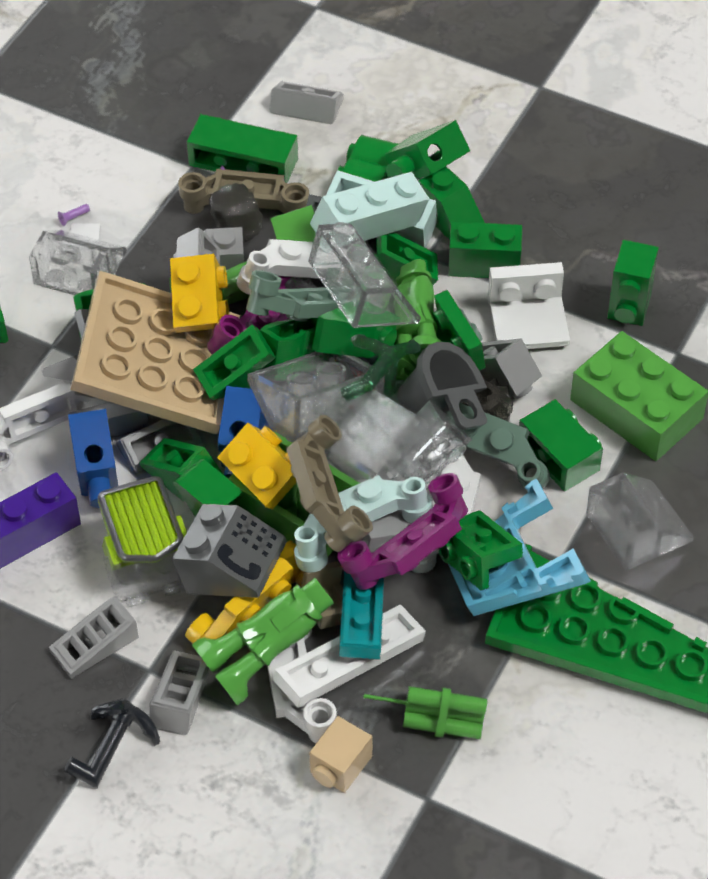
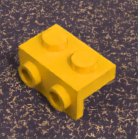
(197, 292)
(260, 463)

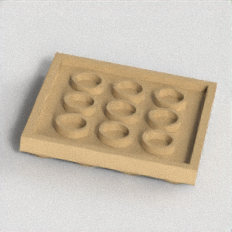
(139, 359)

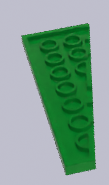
(607, 641)

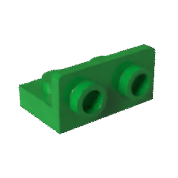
(456, 329)
(480, 547)

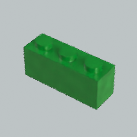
(241, 147)

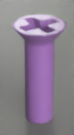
(64, 217)

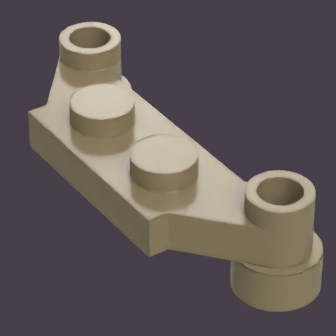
(268, 189)
(318, 487)

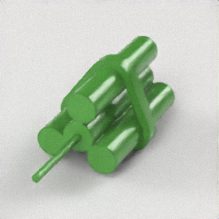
(441, 712)

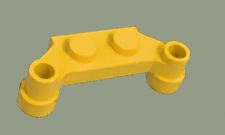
(242, 608)

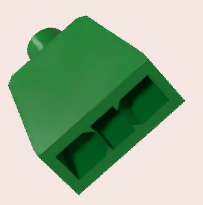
(413, 156)

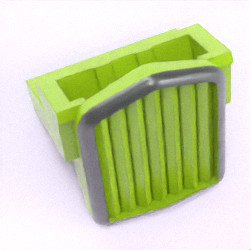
(139, 523)

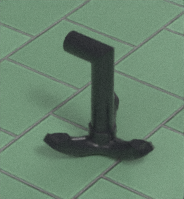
(123, 715)

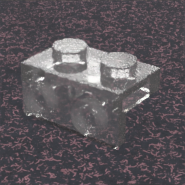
(138, 581)

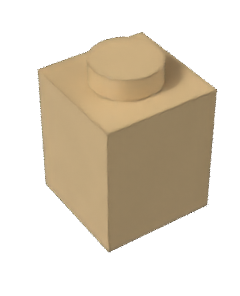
(340, 755)

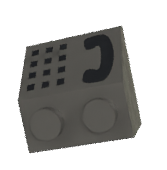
(227, 552)

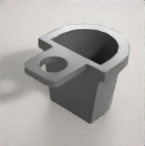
(445, 378)

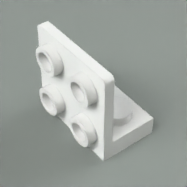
(529, 304)

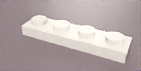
(324, 669)

